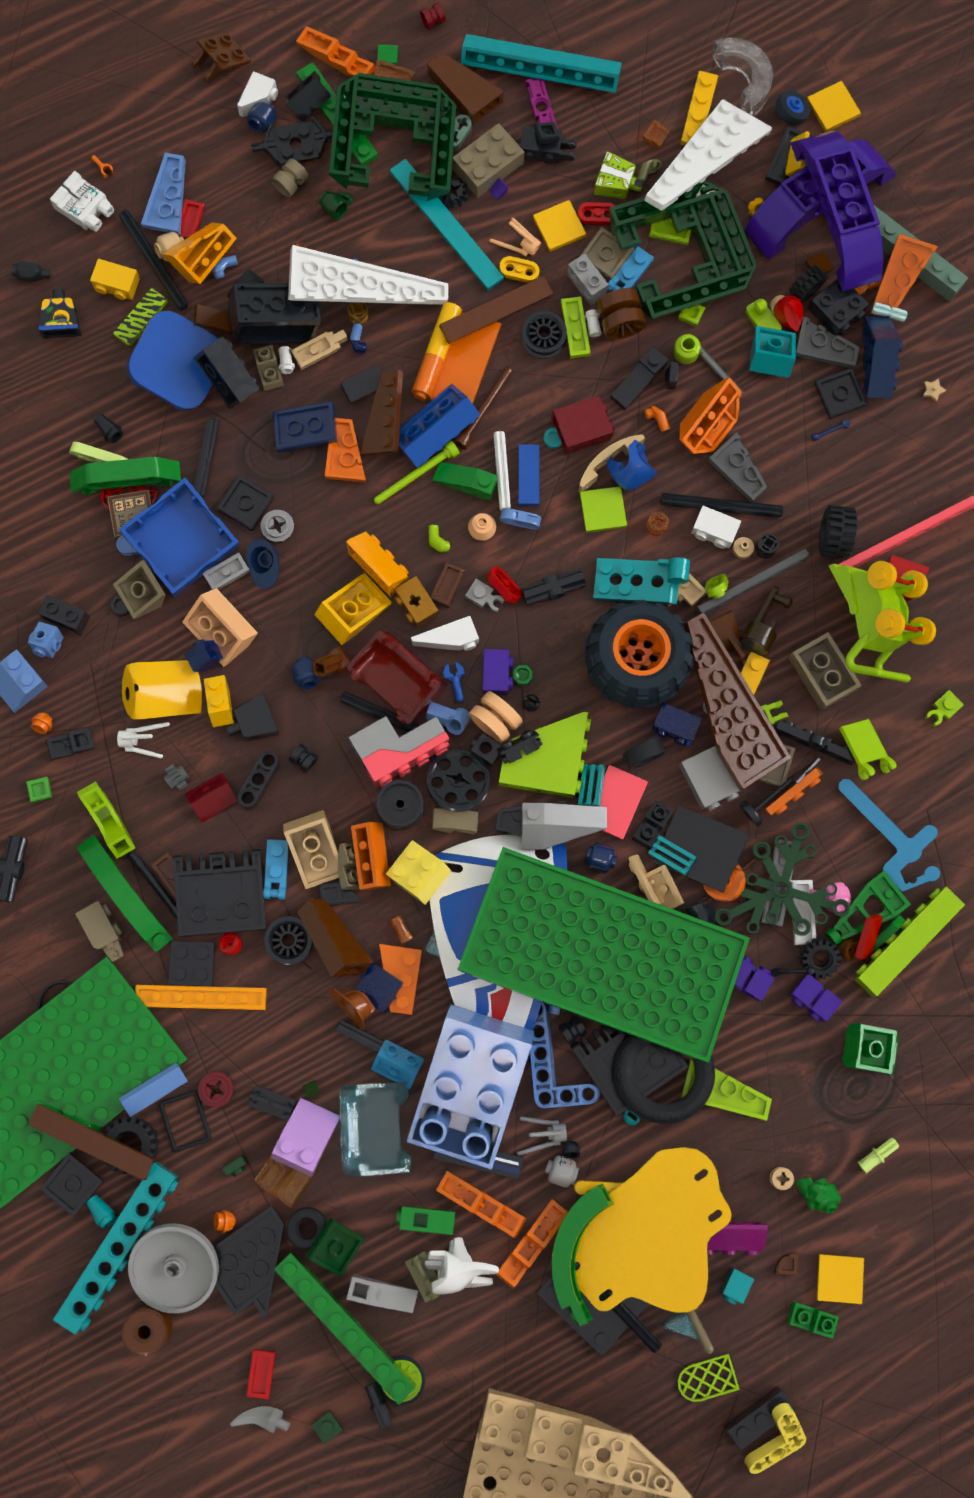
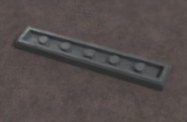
(753, 582)

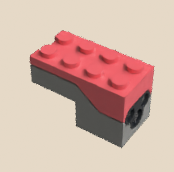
(389, 756)

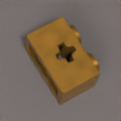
(415, 591)

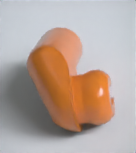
(659, 415)

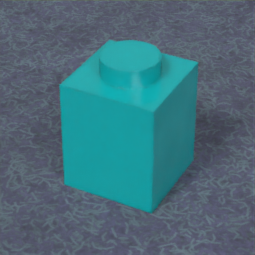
(736, 1286)

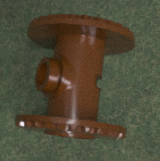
(137, 1339)

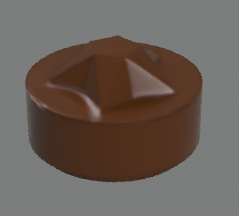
(848, 949)

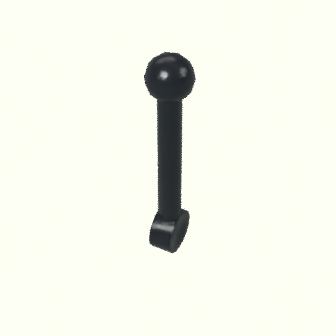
(777, 971)

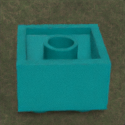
(773, 352)

